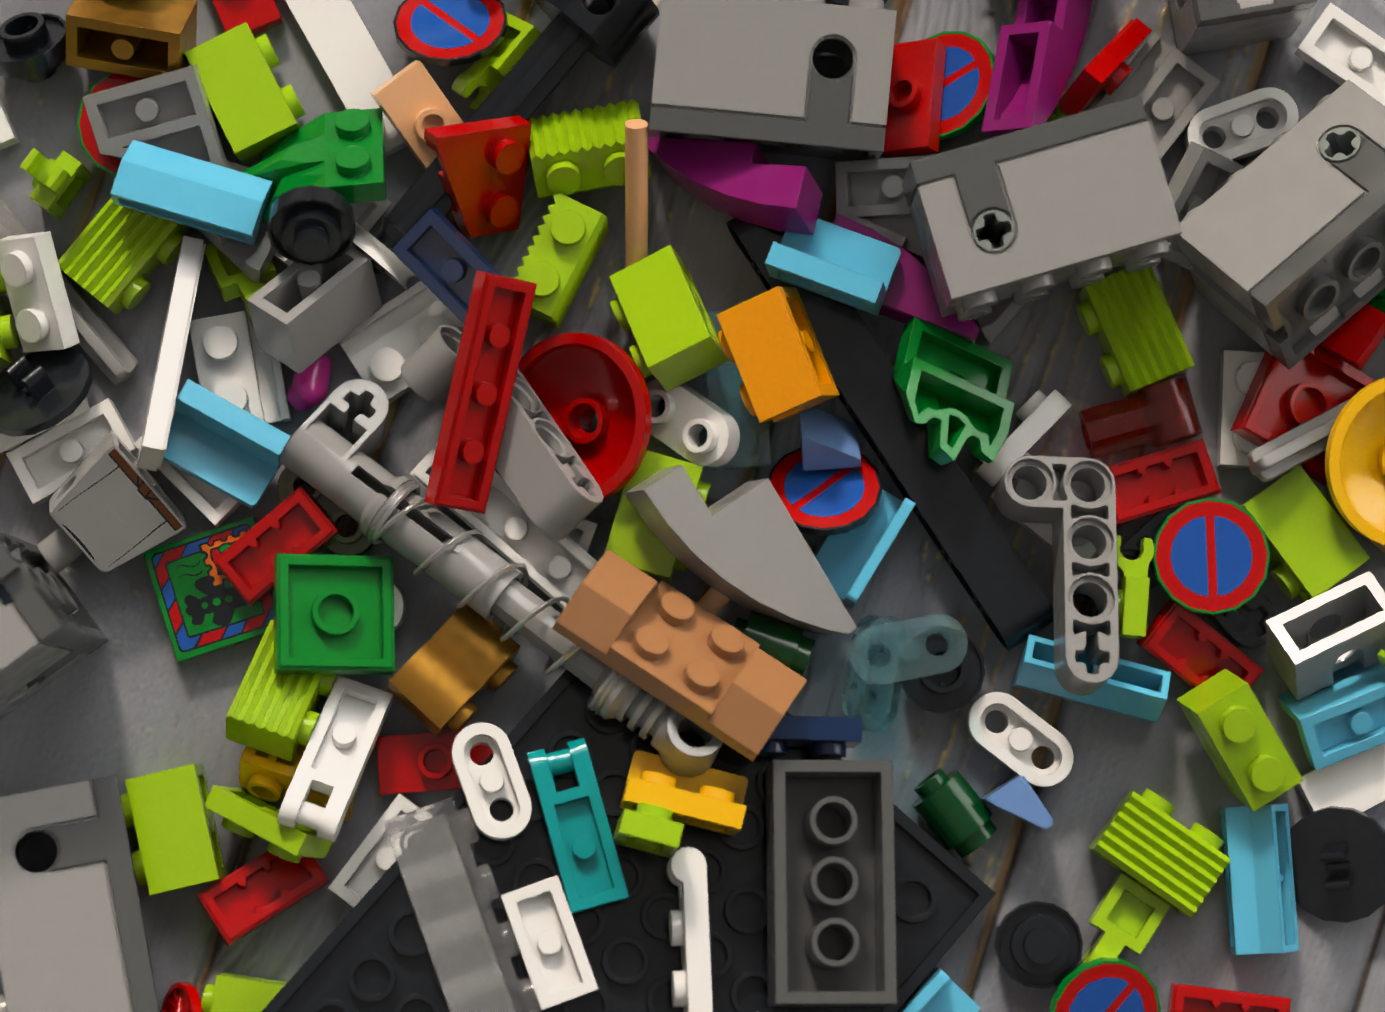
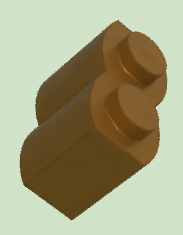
(453, 670)

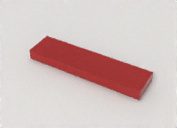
(480, 392)

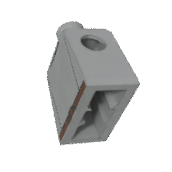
(109, 510)

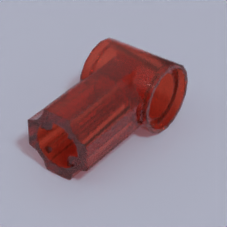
(1154, 416)

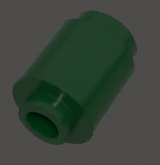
(778, 640)
(954, 811)

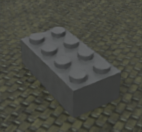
(830, 883)

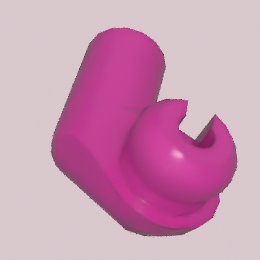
(310, 385)

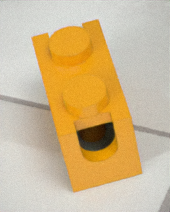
(776, 355)

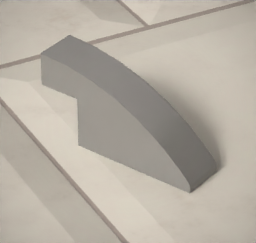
(743, 549)

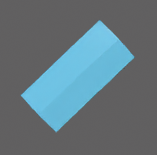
(191, 192)
(1130, 691)
(1259, 880)

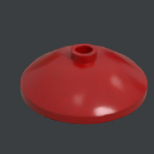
(587, 377)

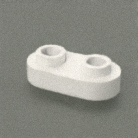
(1238, 125)
(1037, 418)
(683, 420)
(1019, 738)
(491, 782)

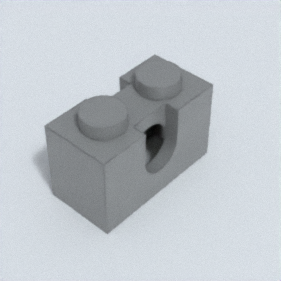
(1359, 635)

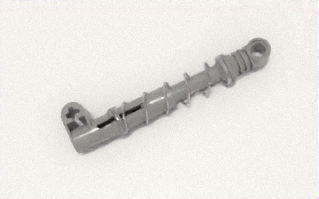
(480, 578)

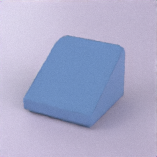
(827, 441)
(1019, 801)

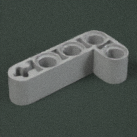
(533, 451)
(1071, 572)

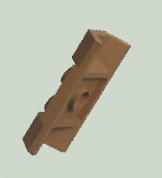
(680, 653)

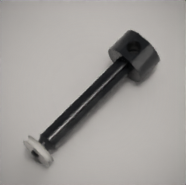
(518, 93)

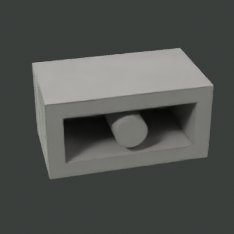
(313, 307)

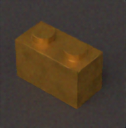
(131, 35)

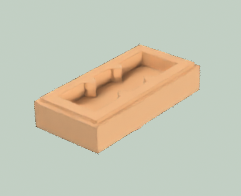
(413, 104)

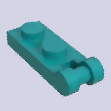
(578, 828)

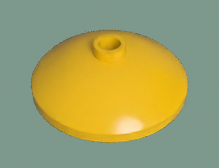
(1358, 462)

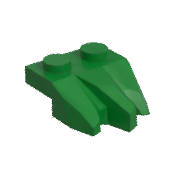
(330, 152)
(954, 391)

